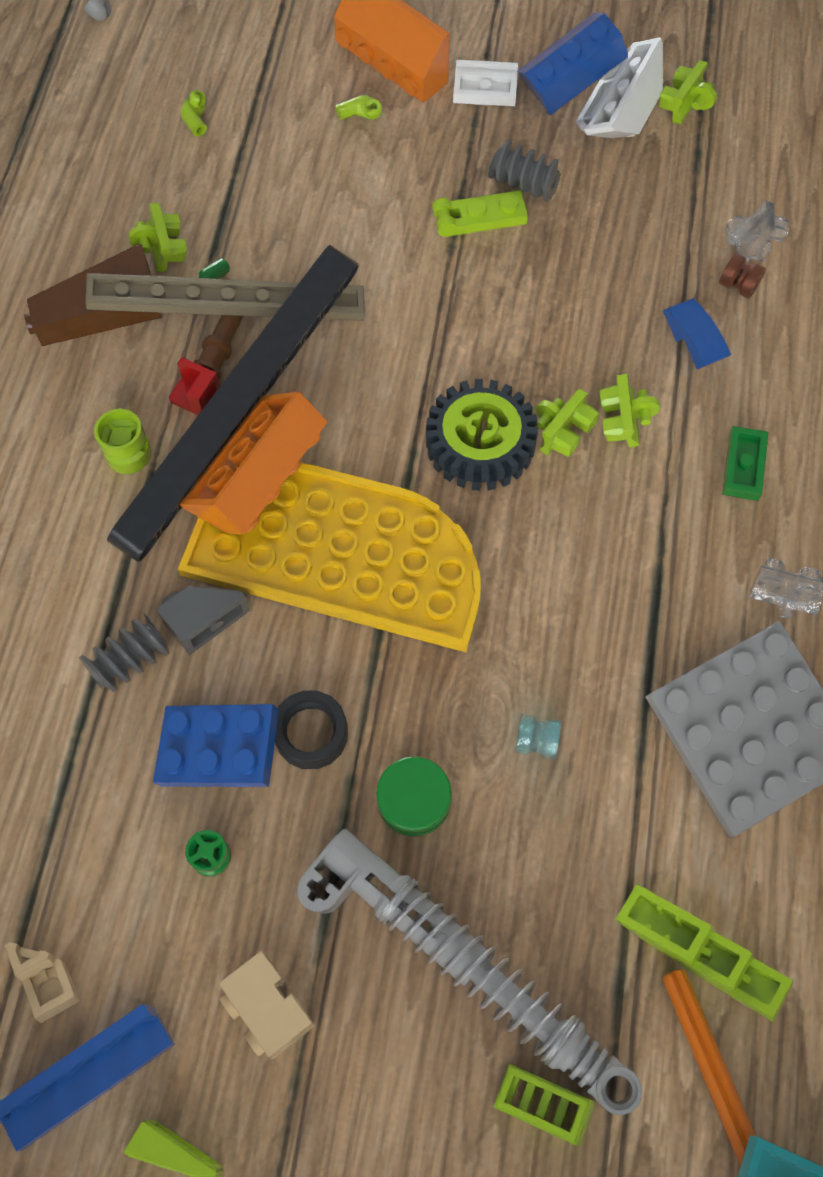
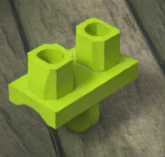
(690, 92)
(155, 237)
(622, 398)
(559, 421)

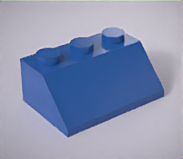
(574, 62)

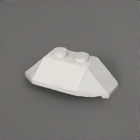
(625, 93)

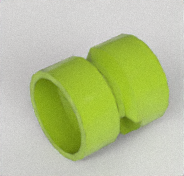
(123, 441)

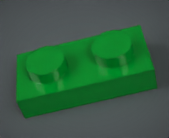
(745, 463)

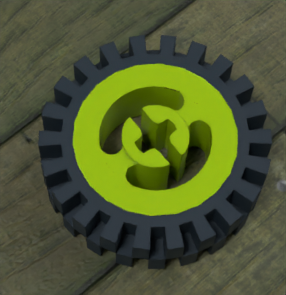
(504, 445)

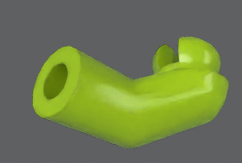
(360, 106)
(192, 112)

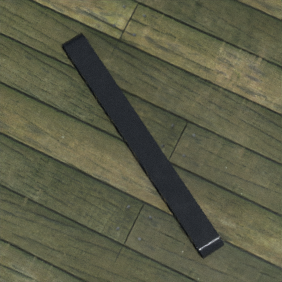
(233, 401)

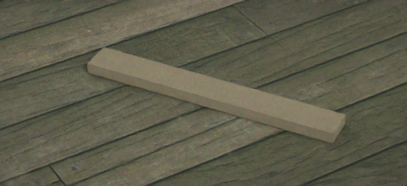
(205, 296)

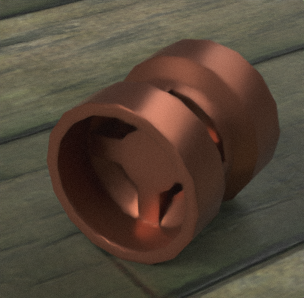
(742, 275)

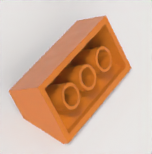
(396, 43)
(255, 463)

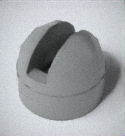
(98, 9)

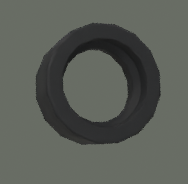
(311, 700)

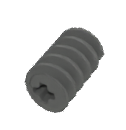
(524, 171)
(125, 654)

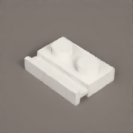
(485, 83)

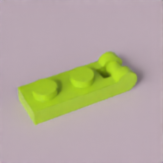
(479, 213)

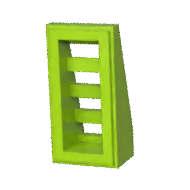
(580, 1121)
(166, 1149)

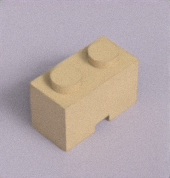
(256, 997)

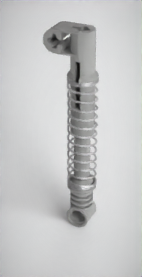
(465, 958)

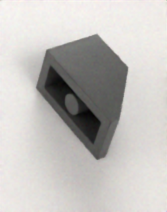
(201, 614)

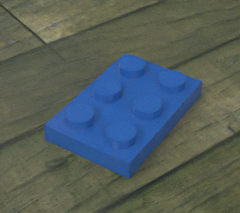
(216, 746)

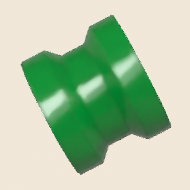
(203, 846)

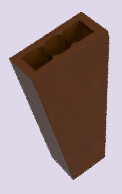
(61, 310)

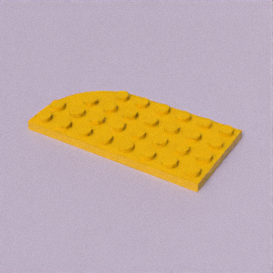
(350, 554)

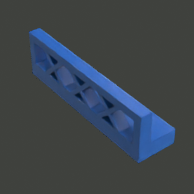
(83, 1076)

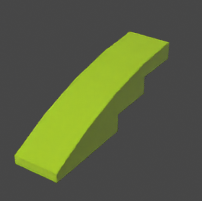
(705, 952)

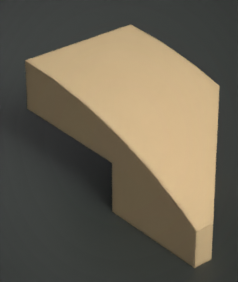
(44, 981)

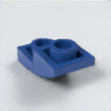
(694, 326)

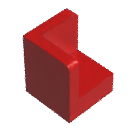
(195, 386)

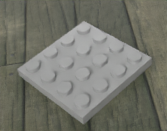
(748, 727)

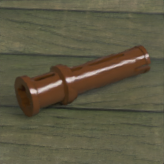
(217, 346)

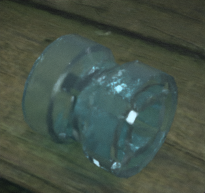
(538, 737)

